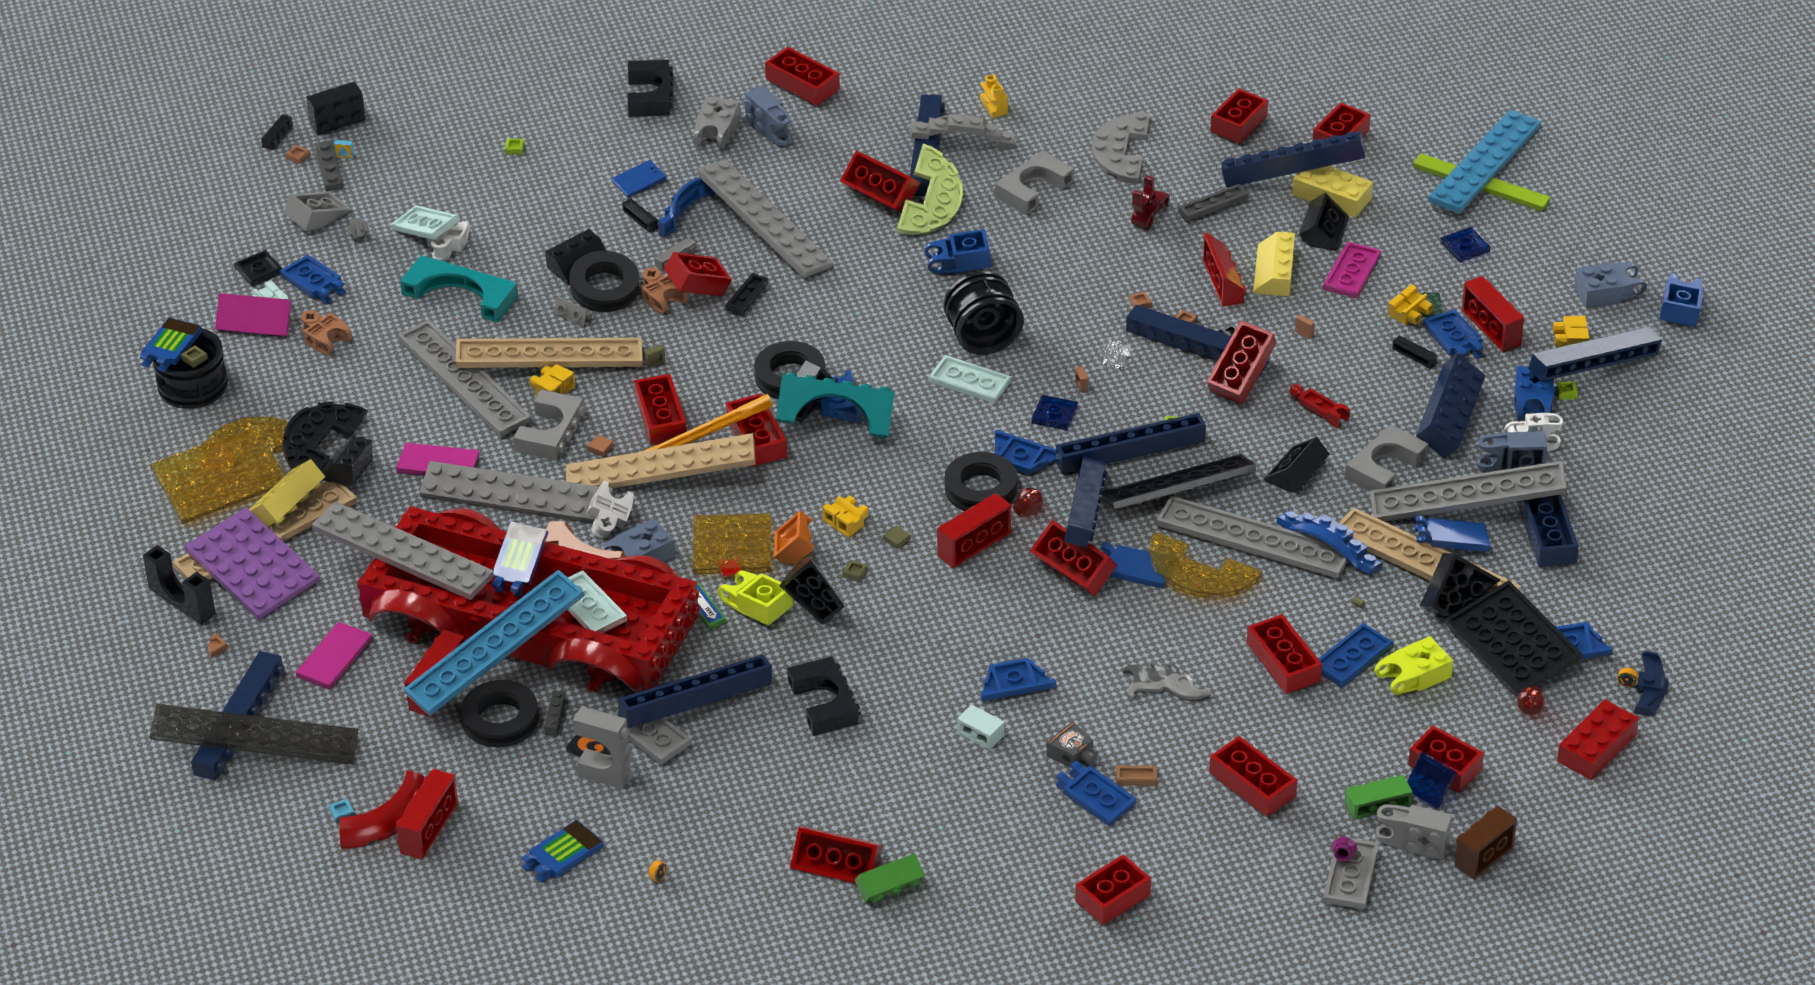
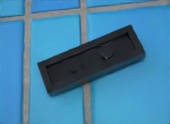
(746, 294)

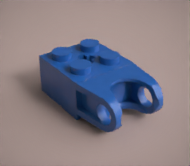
(960, 252)
(1681, 301)
(1531, 393)

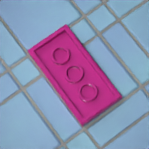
(1352, 269)
(253, 314)
(417, 456)
(334, 655)

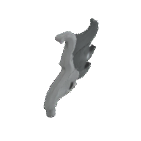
(1162, 679)

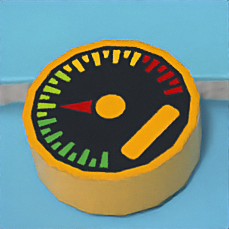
(1627, 677)
(657, 870)

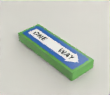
(709, 612)

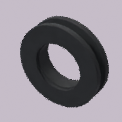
(604, 262)
(780, 354)
(979, 464)
(504, 733)

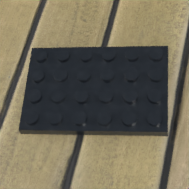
(1513, 638)

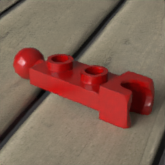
(1320, 405)

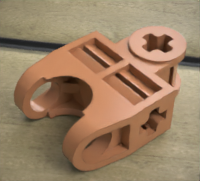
(659, 290)
(321, 331)

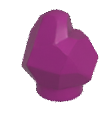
(1344, 848)

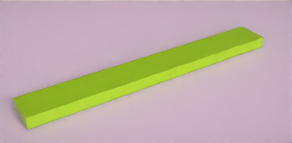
(1495, 186)

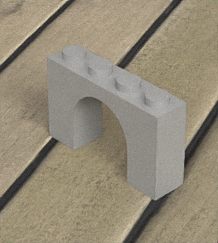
(1039, 167)
(550, 442)
(1389, 443)
(613, 734)

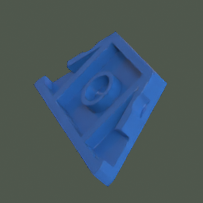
(841, 408)
(1023, 453)
(1585, 640)
(1014, 678)

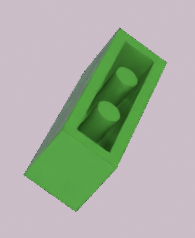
(1367, 798)
(890, 878)

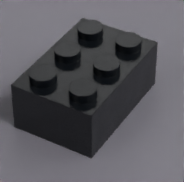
(335, 108)

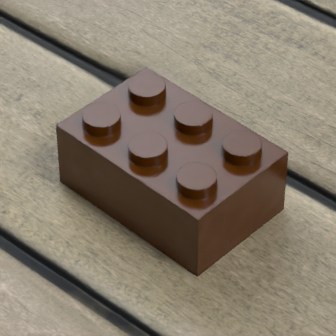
(1485, 842)

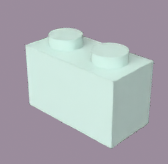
(980, 726)

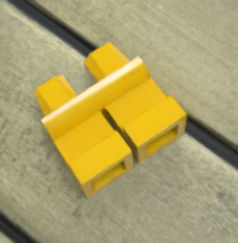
(994, 98)
(1408, 306)
(1570, 331)
(553, 379)
(845, 515)

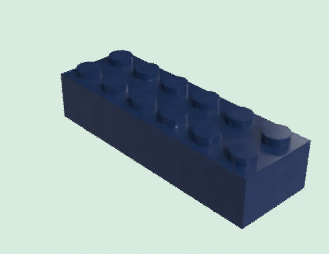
(1450, 405)
(1549, 530)

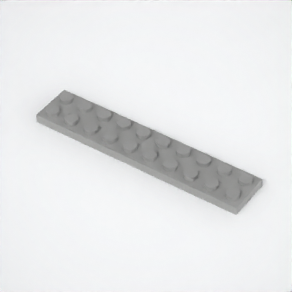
(764, 218)
(469, 384)
(508, 491)
(1468, 491)
(1251, 536)
(403, 550)

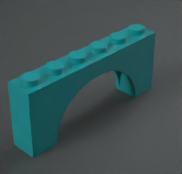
(430, 274)
(874, 403)

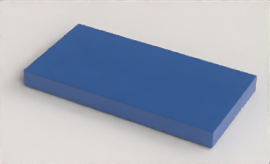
(1354, 655)

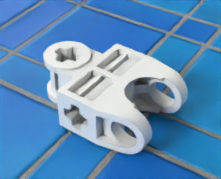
(451, 240)
(1540, 423)
(608, 511)

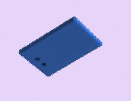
(638, 178)

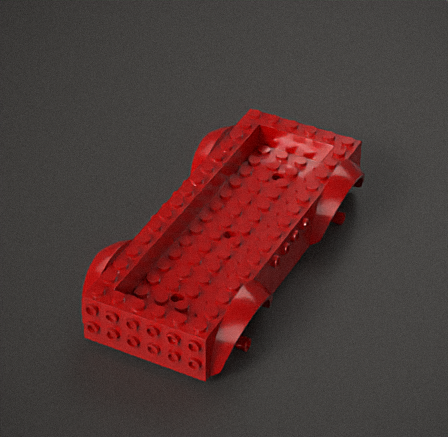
(648, 591)

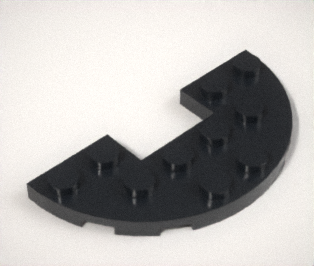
(312, 425)

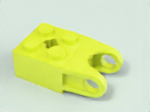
(756, 597)
(1416, 666)

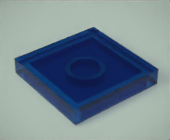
(1465, 244)
(1054, 412)
(1431, 779)

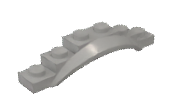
(962, 123)

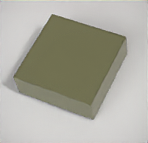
(194, 356)
(655, 356)
(896, 537)
(855, 571)

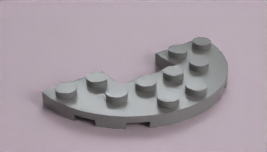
(1111, 144)

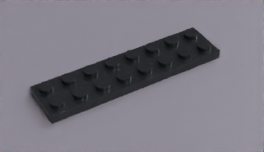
(1177, 481)

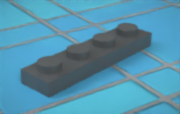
(328, 165)
(1213, 202)

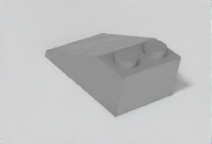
(315, 209)

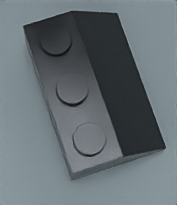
(1323, 223)
(564, 255)
(349, 462)
(1298, 465)

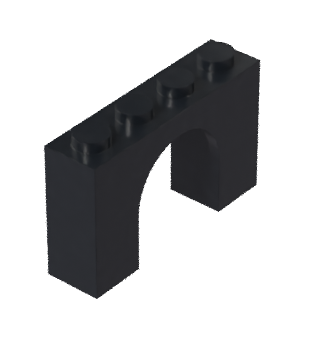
(654, 102)
(191, 597)
(825, 675)

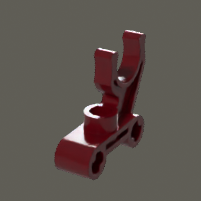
(1147, 203)

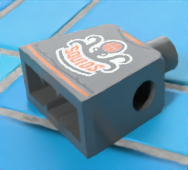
(1071, 745)

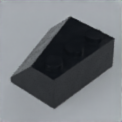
(1455, 585)
(812, 590)

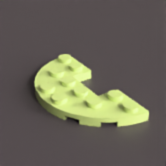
(941, 199)

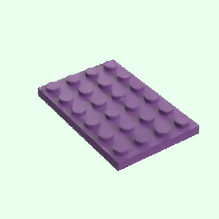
(252, 563)

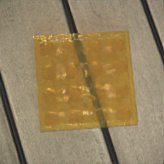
(732, 543)

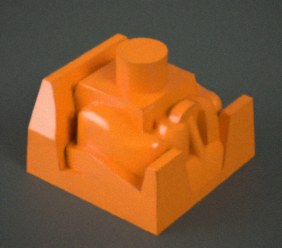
(793, 539)

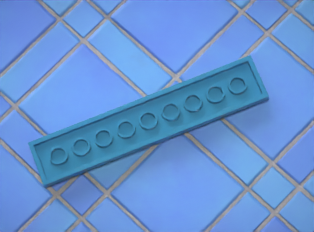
(1484, 161)
(493, 642)

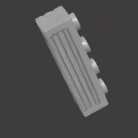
(686, 246)

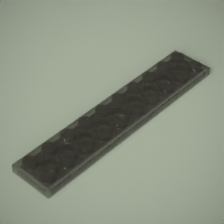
(254, 734)

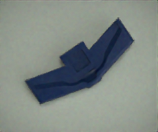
(1651, 683)

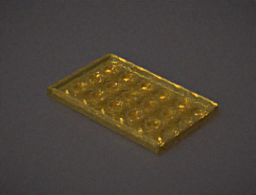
(218, 474)

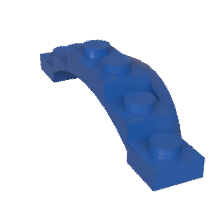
(686, 196)
(1333, 534)

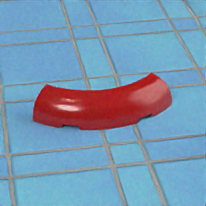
(381, 821)

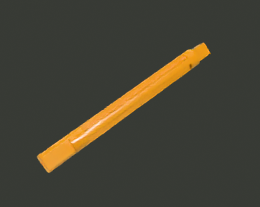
(719, 423)

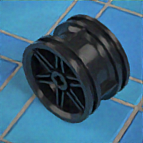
(983, 313)
(197, 386)

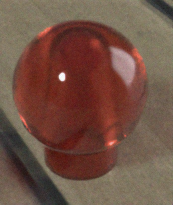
(1028, 502)
(1530, 700)

